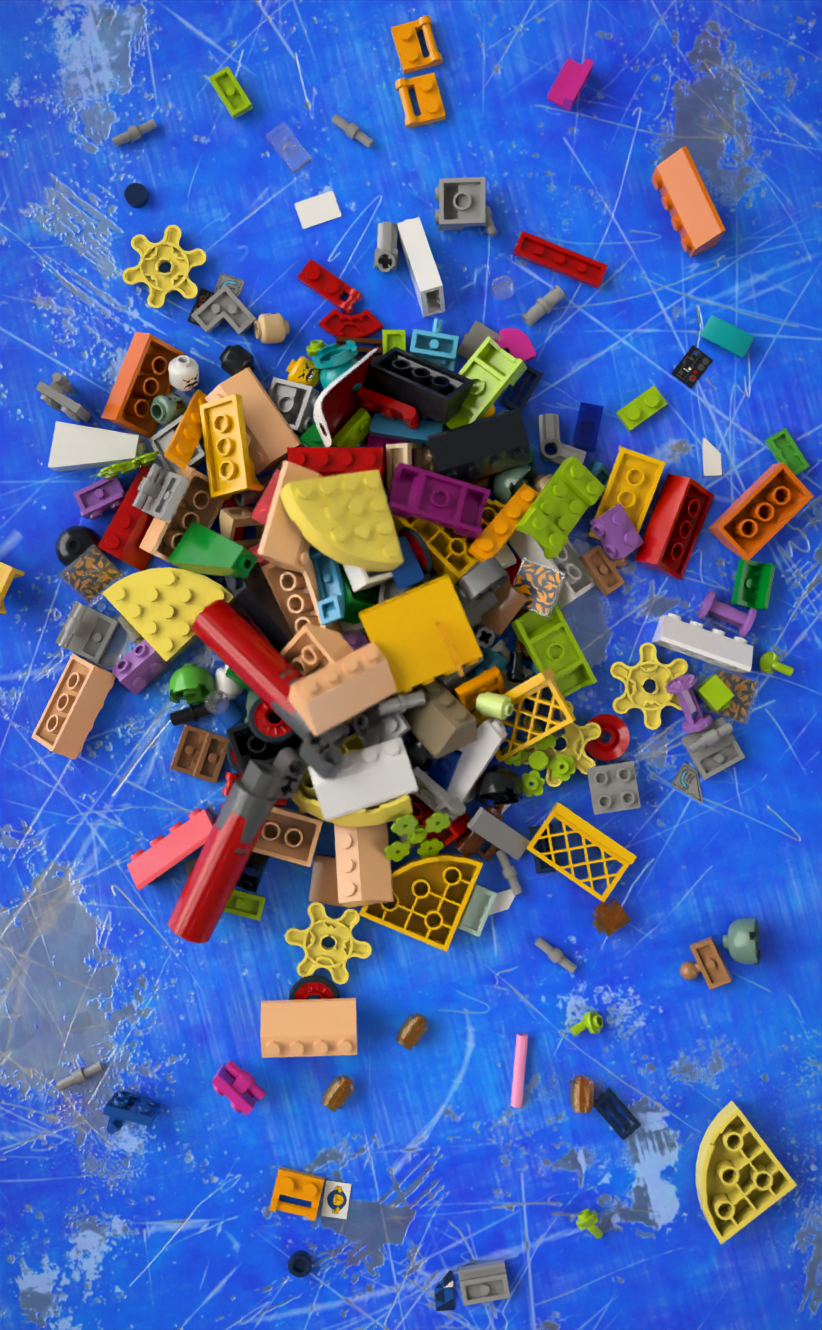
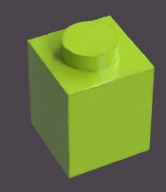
(714, 693)

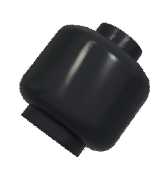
(236, 359)

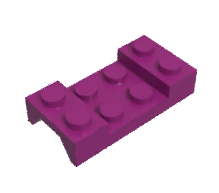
(437, 500)

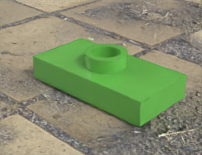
(785, 450)

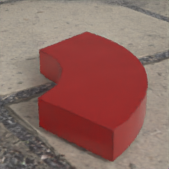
(354, 326)

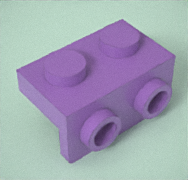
(100, 497)
(616, 532)
(139, 667)

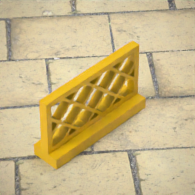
(518, 695)
(596, 838)

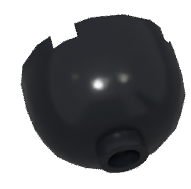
(74, 542)
(417, 753)
(499, 786)

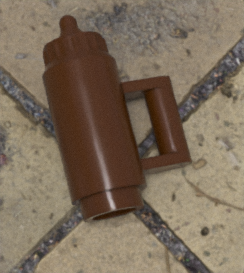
(470, 842)

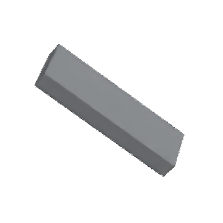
(498, 833)

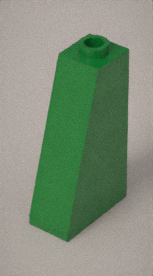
(211, 554)

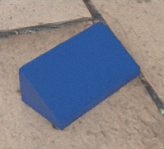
(409, 572)

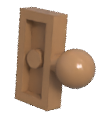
(603, 569)
(708, 963)

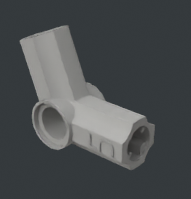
(386, 252)
(550, 435)

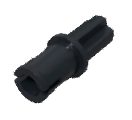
(188, 714)

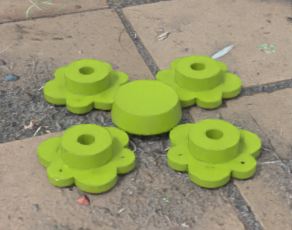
(129, 466)
(539, 761)
(416, 834)

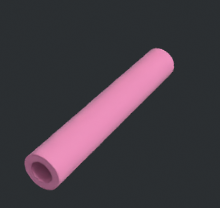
(519, 1070)

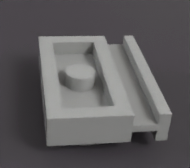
(483, 1282)

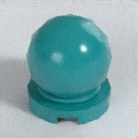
(335, 361)

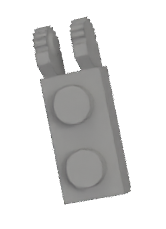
(436, 796)

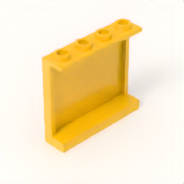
(409, 637)

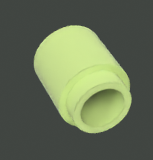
(494, 705)

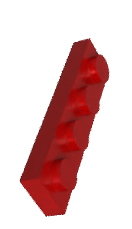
(560, 260)

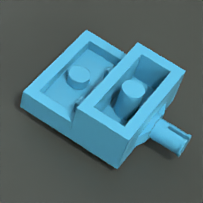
(435, 346)

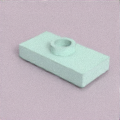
(477, 910)

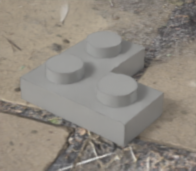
(224, 306)

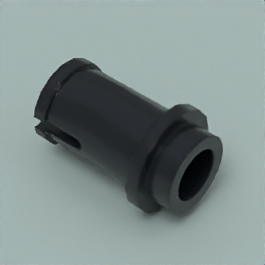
(515, 671)

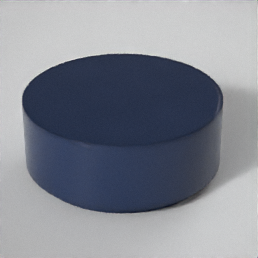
(136, 195)
(300, 1263)

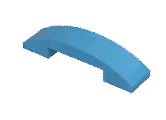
(330, 587)

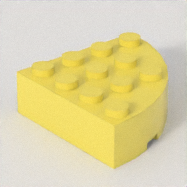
(346, 519)
(165, 605)
(378, 814)
(736, 1174)

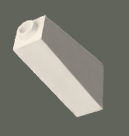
(421, 267)
(89, 447)
(476, 758)

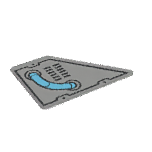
(232, 283)
(688, 782)

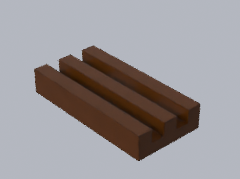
(363, 341)

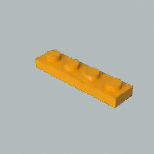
(187, 433)
(503, 525)

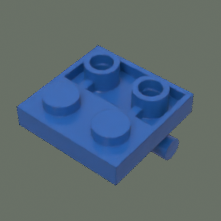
(125, 1107)

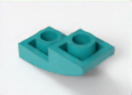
(727, 336)

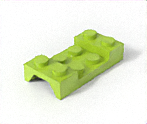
(492, 372)
(560, 506)
(554, 647)

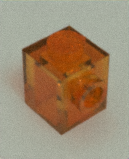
(609, 917)

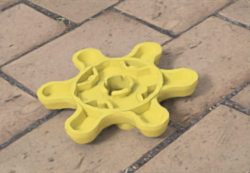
(155, 254)
(634, 678)
(576, 739)
(333, 957)

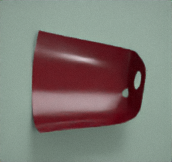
(339, 401)

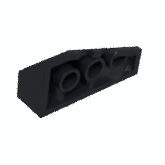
(261, 606)

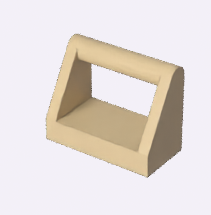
(402, 453)
(240, 517)

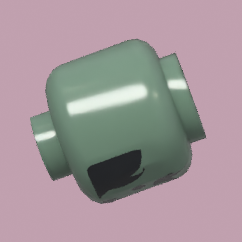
(167, 408)

